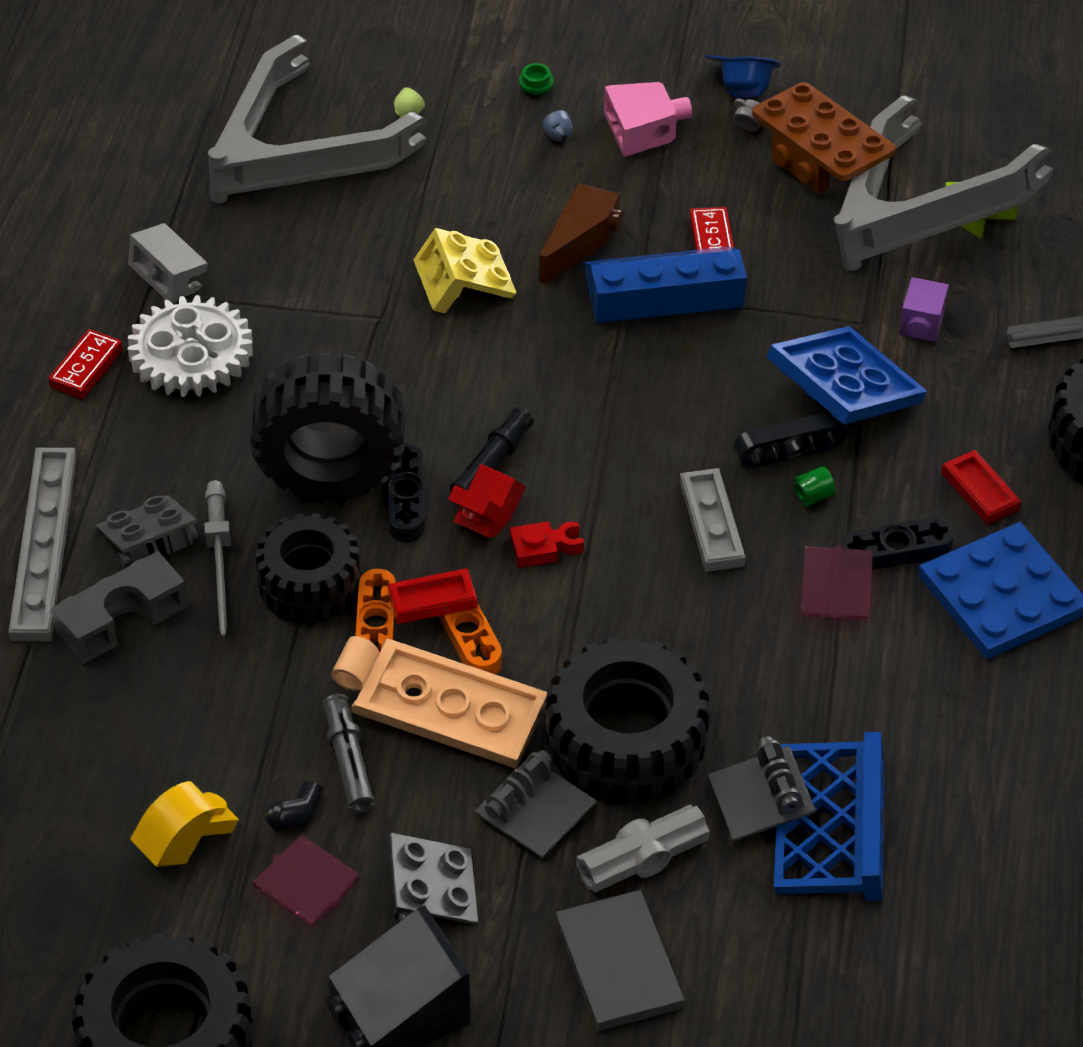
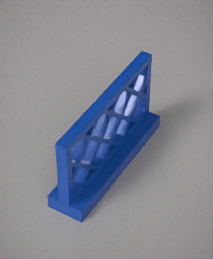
(867, 825)

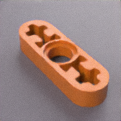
(368, 607)
(466, 643)

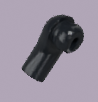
(295, 811)

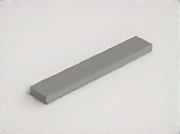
(42, 545)

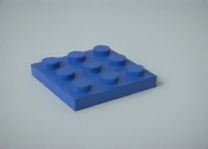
(846, 374)
(1003, 590)

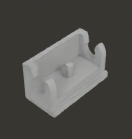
(165, 262)

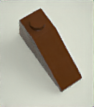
(581, 230)

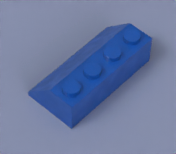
(666, 284)

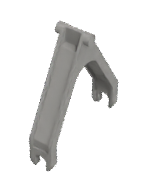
(246, 164)
(877, 226)

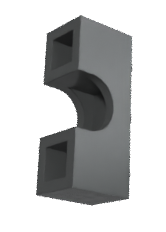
(144, 587)

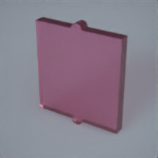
(837, 583)
(306, 880)

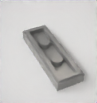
(712, 520)

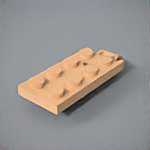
(456, 704)

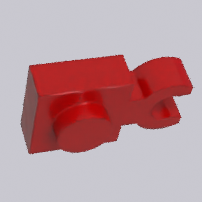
(540, 544)

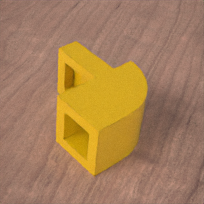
(178, 821)

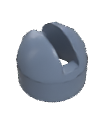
(557, 125)

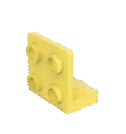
(458, 261)

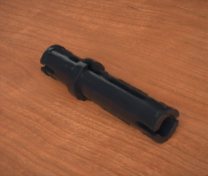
(499, 445)

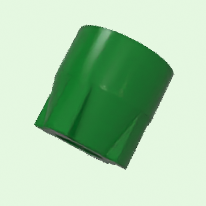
(814, 486)

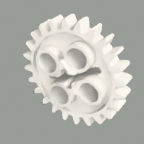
(190, 346)

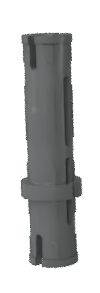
(345, 738)

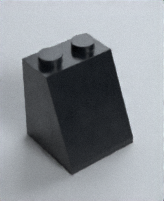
(402, 987)

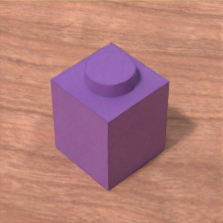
(923, 309)

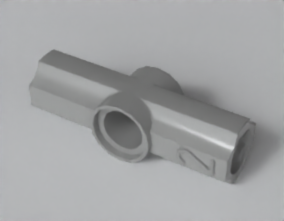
(642, 848)

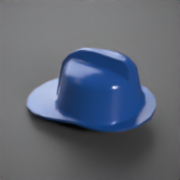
(746, 75)

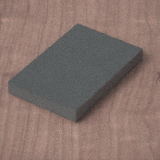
(619, 960)

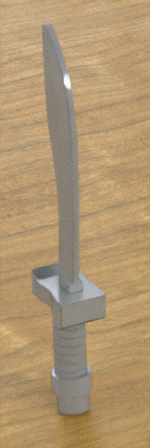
(218, 536)

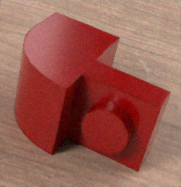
(487, 502)

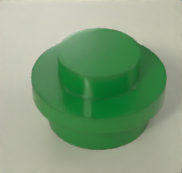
(536, 79)

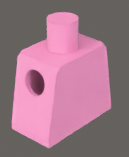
(643, 115)

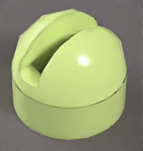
(407, 102)

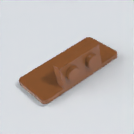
(819, 137)

